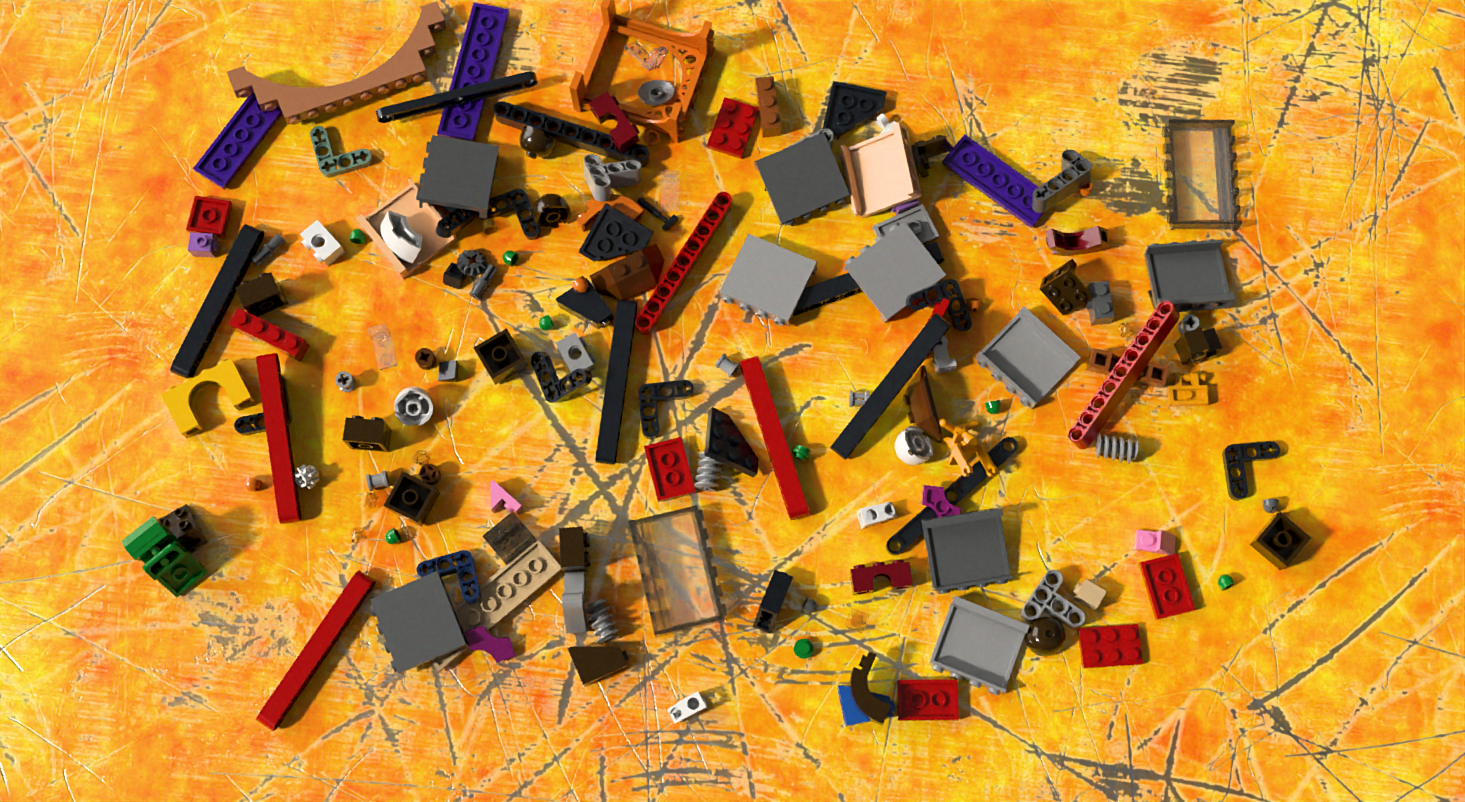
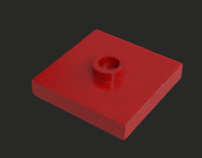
(209, 216)

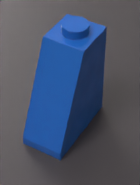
(851, 714)

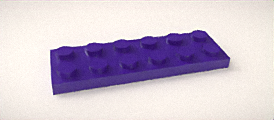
(236, 142)
(993, 179)

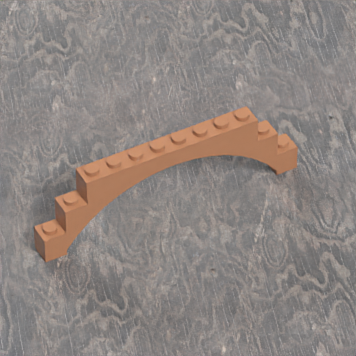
(309, 102)

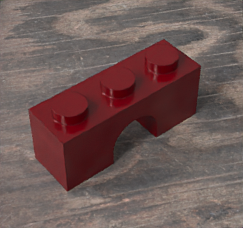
(606, 108)
(897, 573)

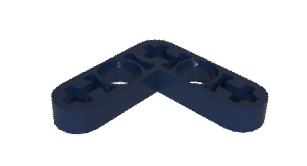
(461, 569)

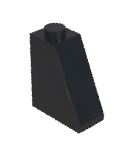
(586, 306)
(772, 601)

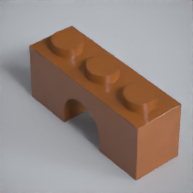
(768, 106)

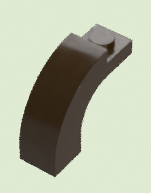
(863, 699)

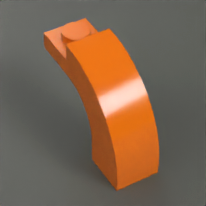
(619, 202)

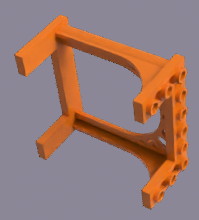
(695, 44)

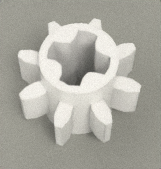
(306, 476)

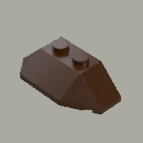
(630, 274)
(922, 406)

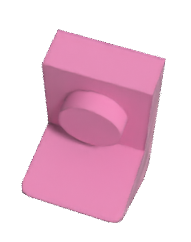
(499, 496)
(1155, 542)

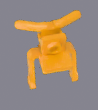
(963, 445)

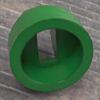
(357, 236)
(510, 257)
(546, 323)
(993, 407)
(392, 536)
(1225, 582)

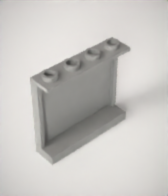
(893, 269)
(767, 280)
(1027, 358)
(978, 645)

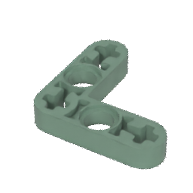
(330, 159)

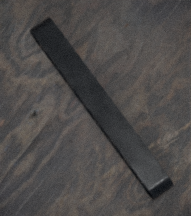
(564, 129)
(843, 286)
(217, 302)
(616, 382)
(890, 386)

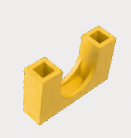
(181, 398)

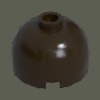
(536, 142)
(551, 210)
(1045, 636)

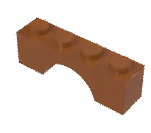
(1104, 362)

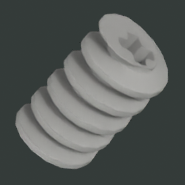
(1116, 448)
(707, 473)
(602, 621)

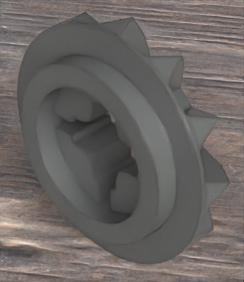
(475, 268)

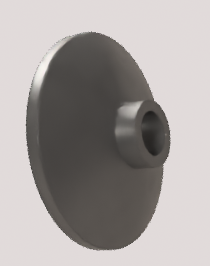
(656, 92)

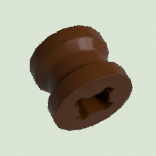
(427, 362)
(427, 471)

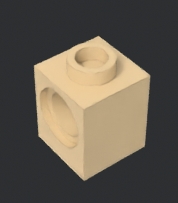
(1088, 594)

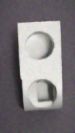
(941, 357)
(876, 514)
(687, 707)

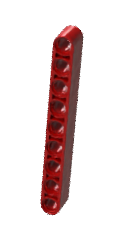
(687, 254)
(1128, 366)
(278, 438)
(774, 438)
(316, 650)

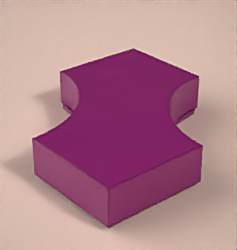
(935, 499)
(498, 647)

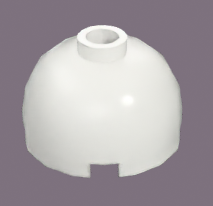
(413, 406)
(913, 446)

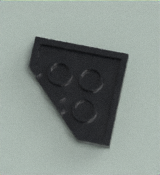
(851, 106)
(614, 235)
(728, 445)

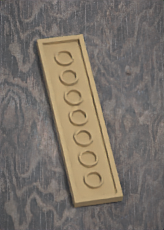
(504, 593)

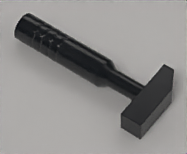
(654, 211)

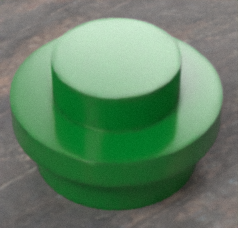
(801, 453)
(803, 648)

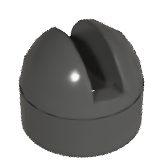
(1270, 505)
(809, 605)

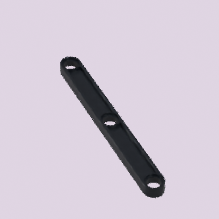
(456, 97)
(961, 487)

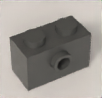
(1100, 305)

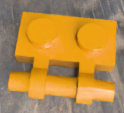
(1189, 394)

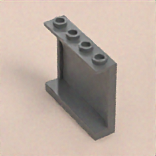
(458, 174)
(802, 179)
(1188, 275)
(966, 550)
(418, 622)

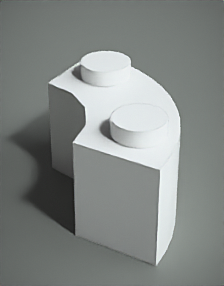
(400, 236)

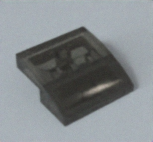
(509, 538)

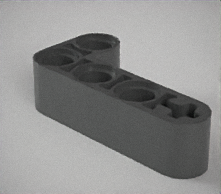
(1074, 175)

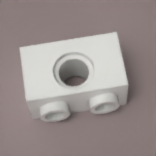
(314, 235)

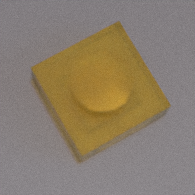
(856, 620)

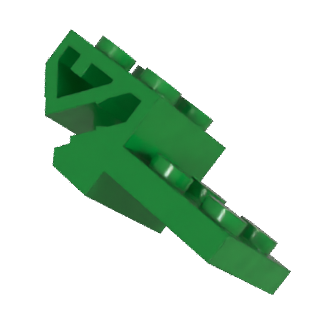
(164, 556)

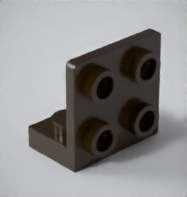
(925, 149)
(1065, 288)
(183, 526)

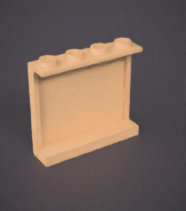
(881, 172)
(421, 220)

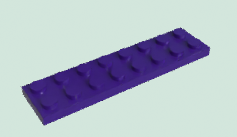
(474, 66)

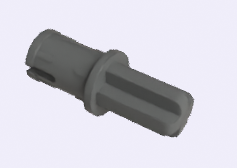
(268, 250)
(483, 281)

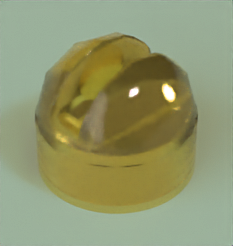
(489, 226)
(1126, 330)
(421, 458)
(358, 535)

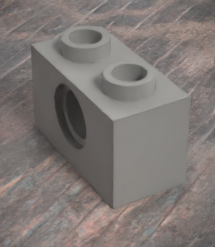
(573, 344)

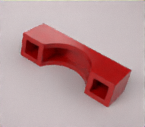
(270, 334)

